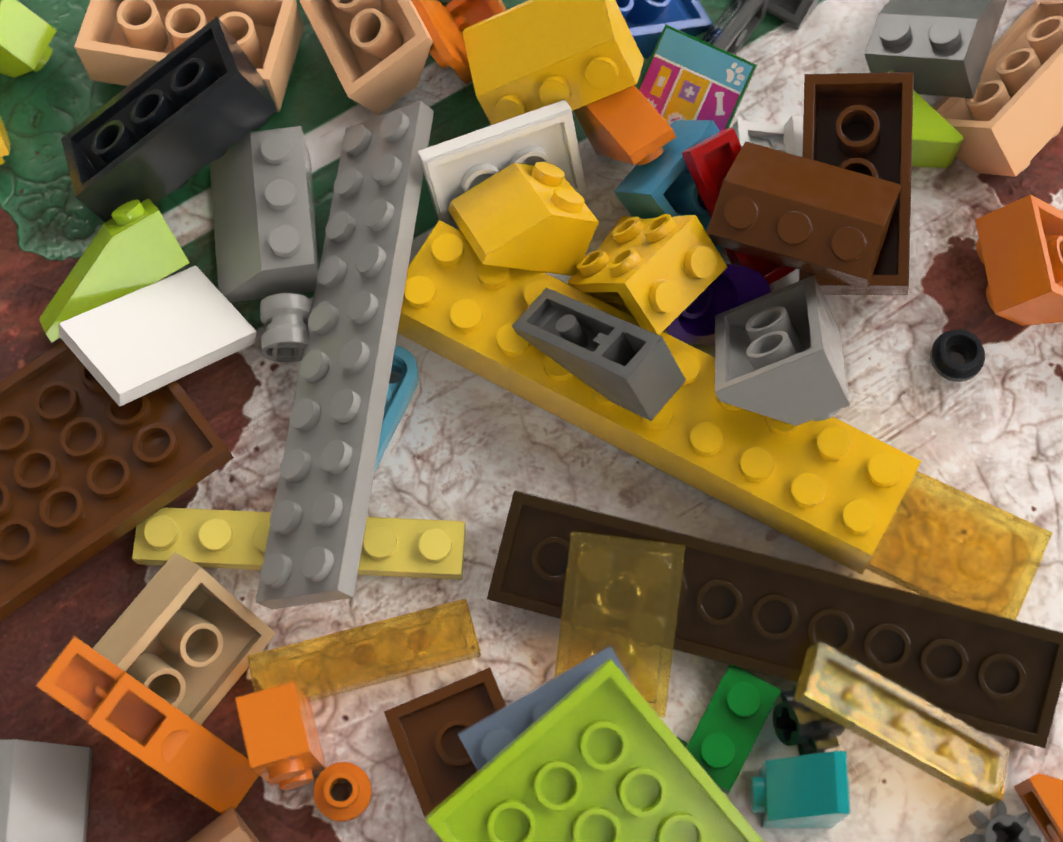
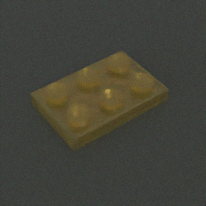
(959, 549)
(623, 598)

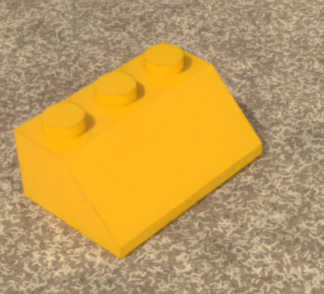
(549, 55)

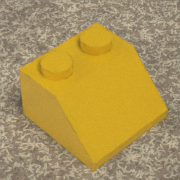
(526, 220)

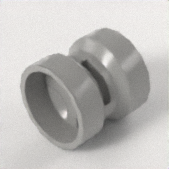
(286, 328)

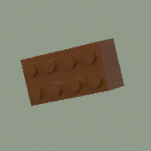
(867, 128)

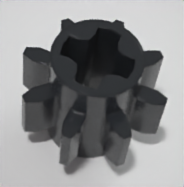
(803, 726)

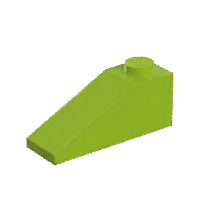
(122, 258)

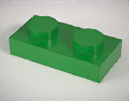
(731, 725)

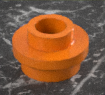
(352, 807)

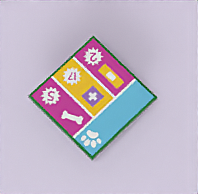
(694, 79)

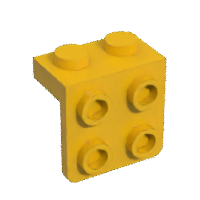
(653, 266)

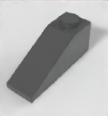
(603, 351)

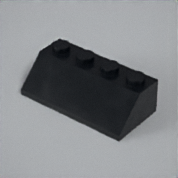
(167, 123)

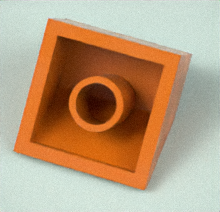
(1023, 261)

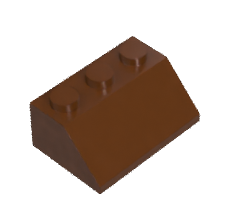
(803, 214)

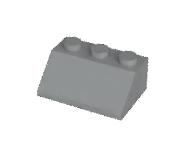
(265, 216)
(782, 356)
(44, 791)

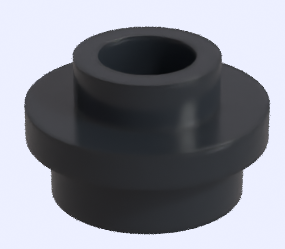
(964, 343)

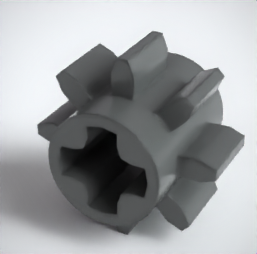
(1012, 825)

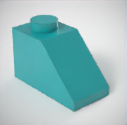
(802, 791)

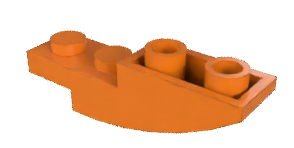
(148, 726)

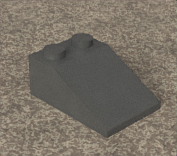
(937, 41)

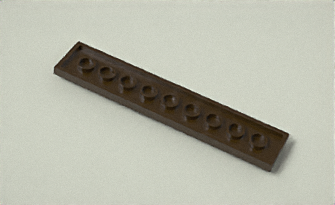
(770, 610)

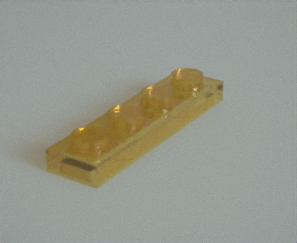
(370, 652)
(903, 724)

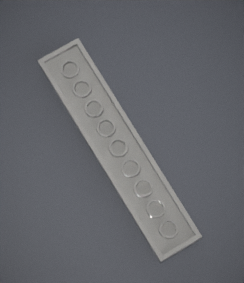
(347, 365)

